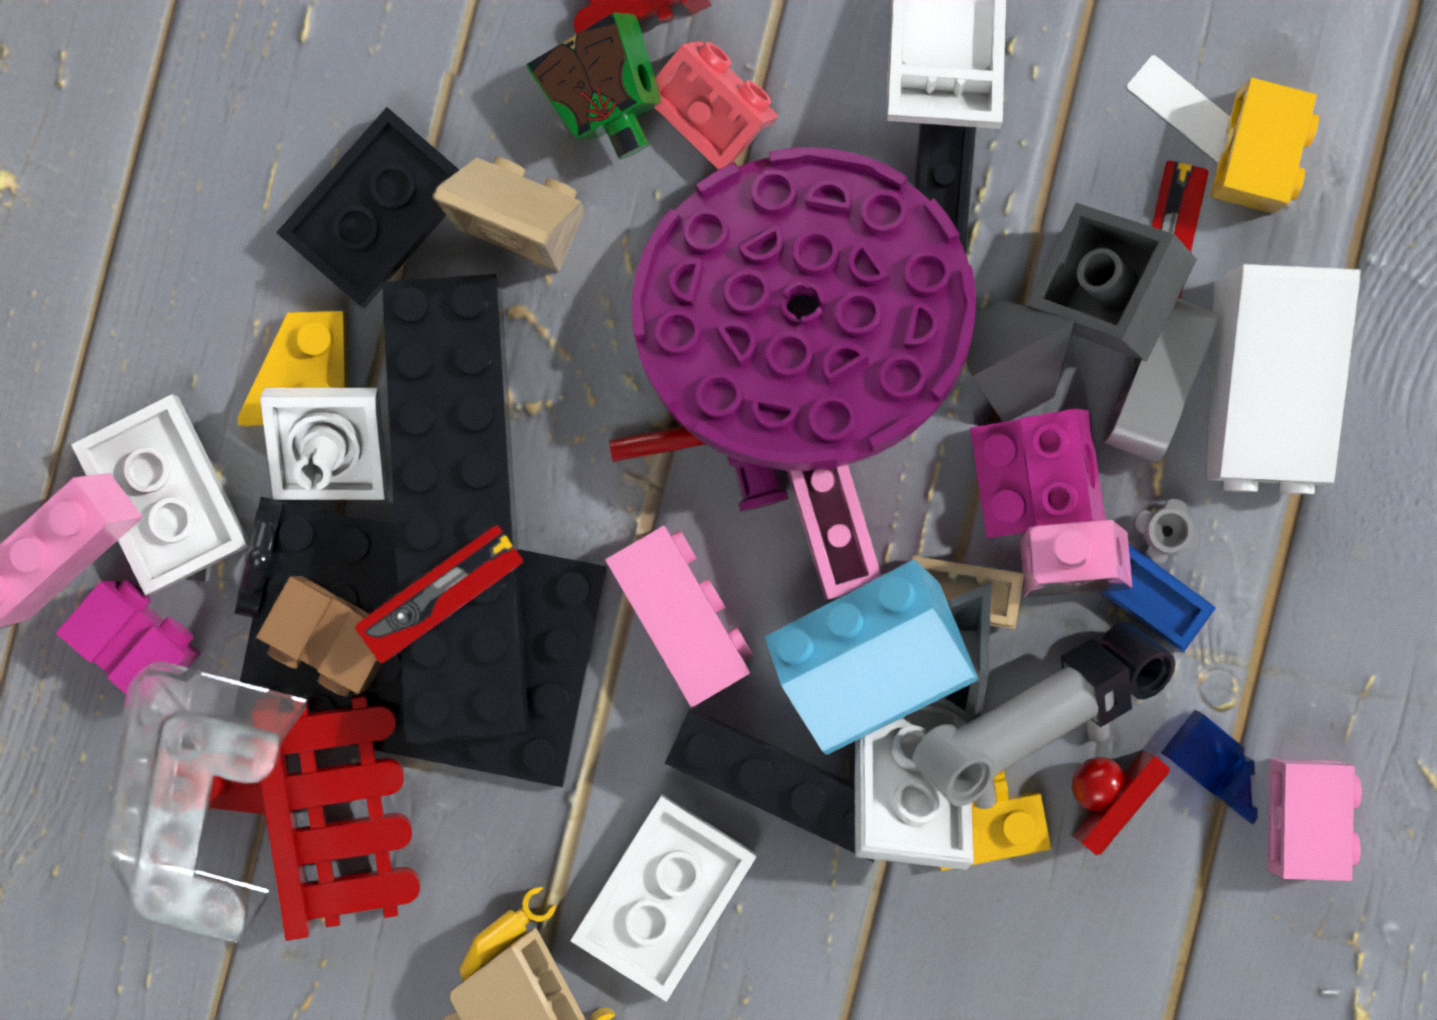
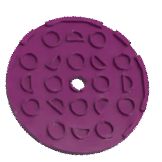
(818, 387)

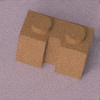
(321, 631)

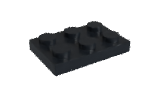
(371, 208)

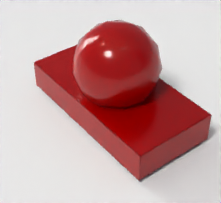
(1113, 795)

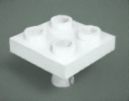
(324, 443)

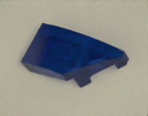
(1214, 763)

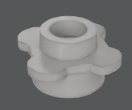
(1182, 536)

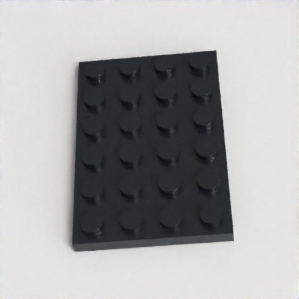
(359, 564)

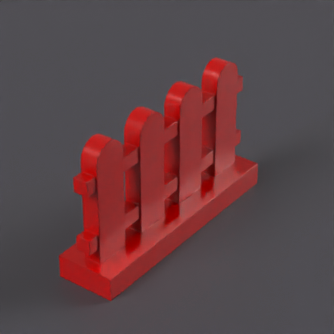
(322, 841)

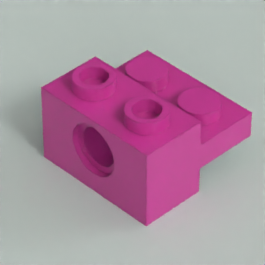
(1037, 472)

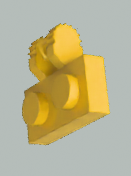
(1009, 827)

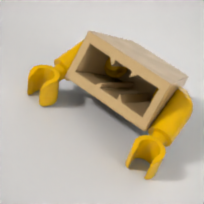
(514, 975)

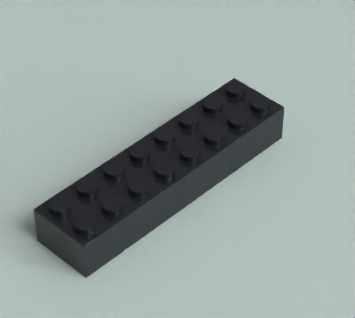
(447, 491)

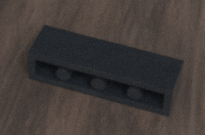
(765, 777)

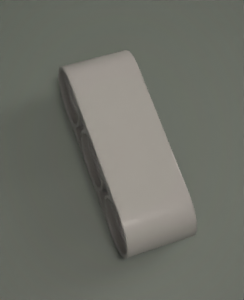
(1160, 387)

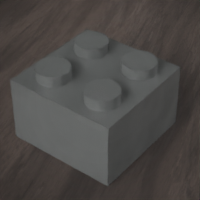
(1113, 280)

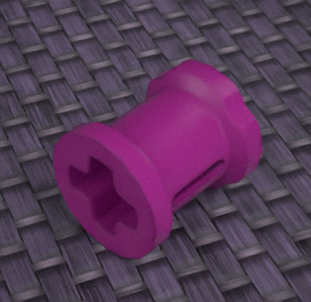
(757, 485)

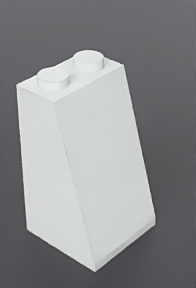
(1279, 375)

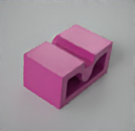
(124, 633)

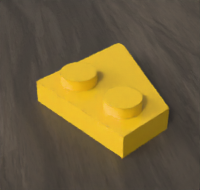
(304, 354)

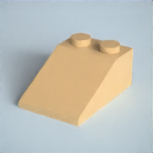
(512, 211)

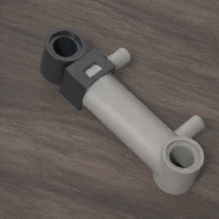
(1089, 688)

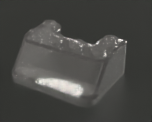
(171, 743)

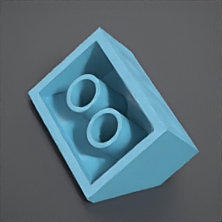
(871, 657)

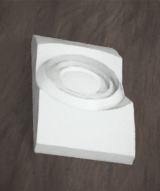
(947, 62)

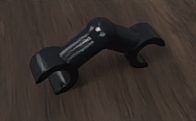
(258, 557)

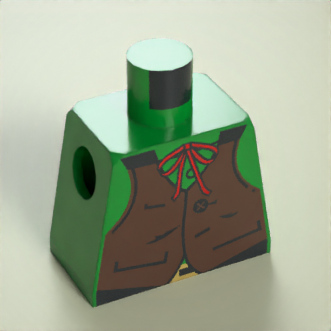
(601, 82)

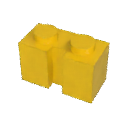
(1265, 146)

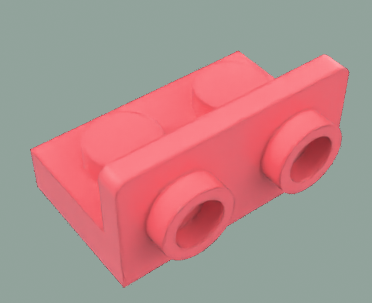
(711, 102)

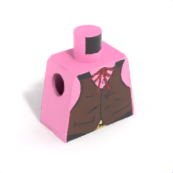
(1075, 558)

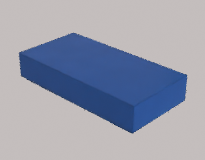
(1161, 602)

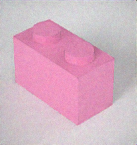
(1313, 819)

